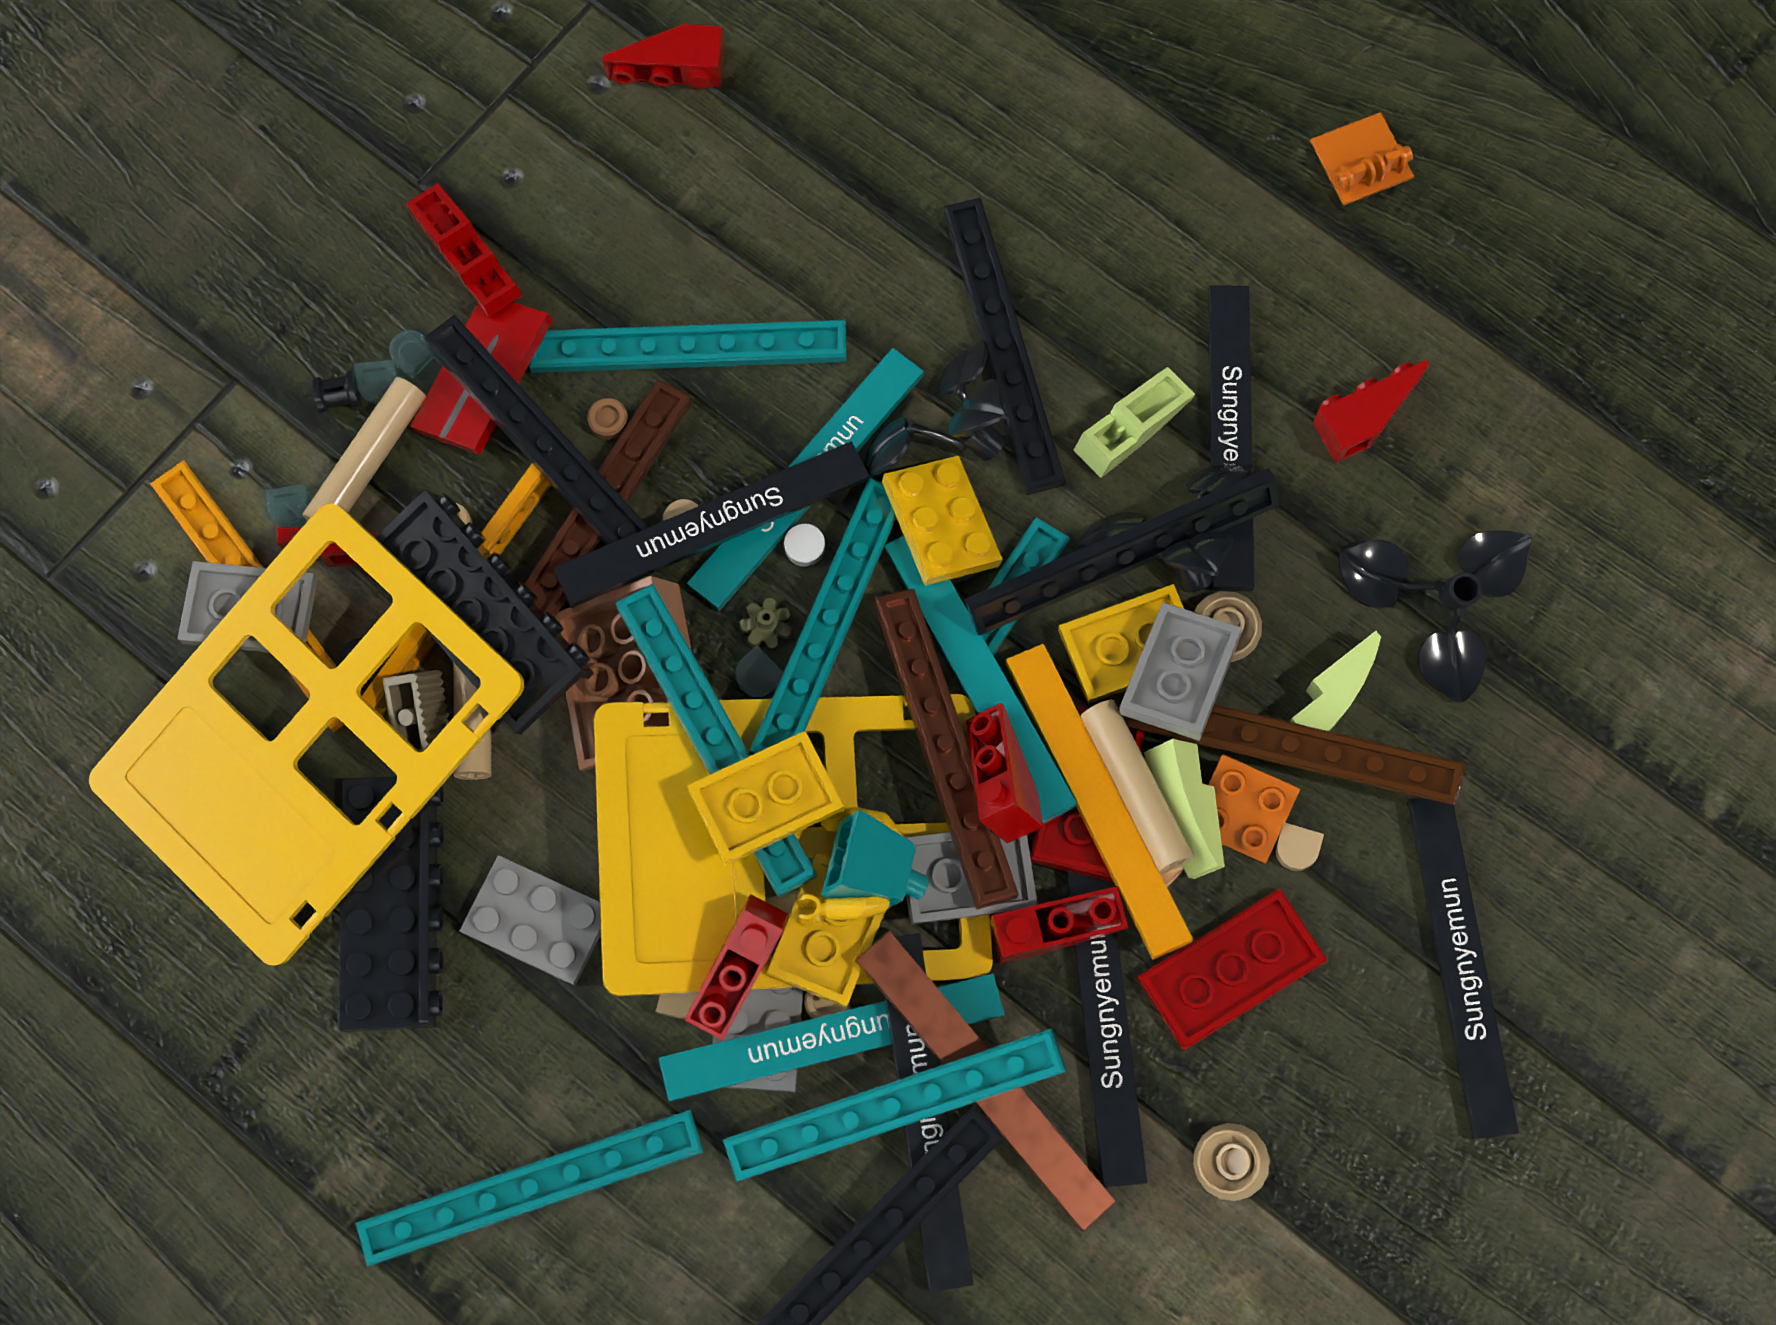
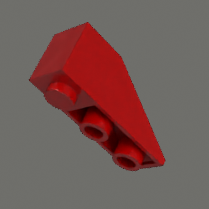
(676, 56)
(1358, 419)
(1002, 779)
(1057, 924)
(737, 966)

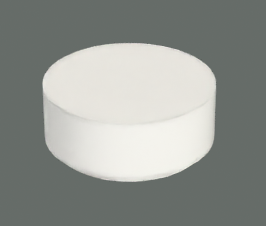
(804, 545)

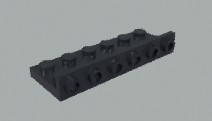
(481, 592)
(392, 920)

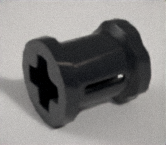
(336, 392)

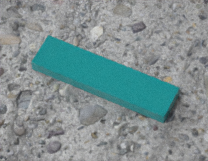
(1036, 548)

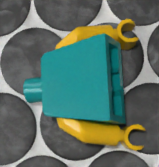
(866, 868)

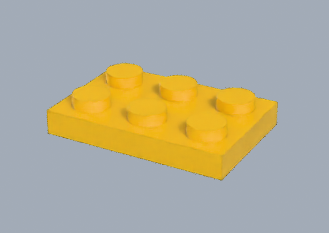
(941, 520)
(1110, 642)
(765, 798)
(822, 955)

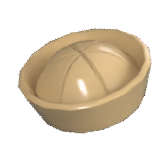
(1238, 611)
(1233, 1149)

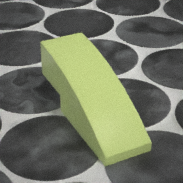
(1133, 421)
(1338, 686)
(1193, 804)

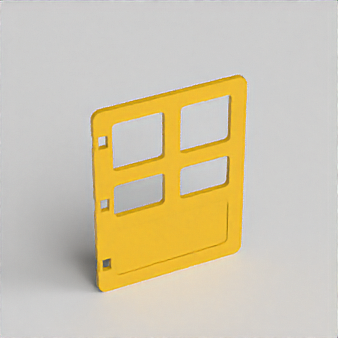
(235, 806)
(659, 872)

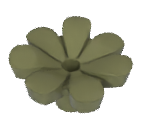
(764, 630)

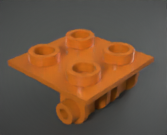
(1363, 158)
(1250, 807)

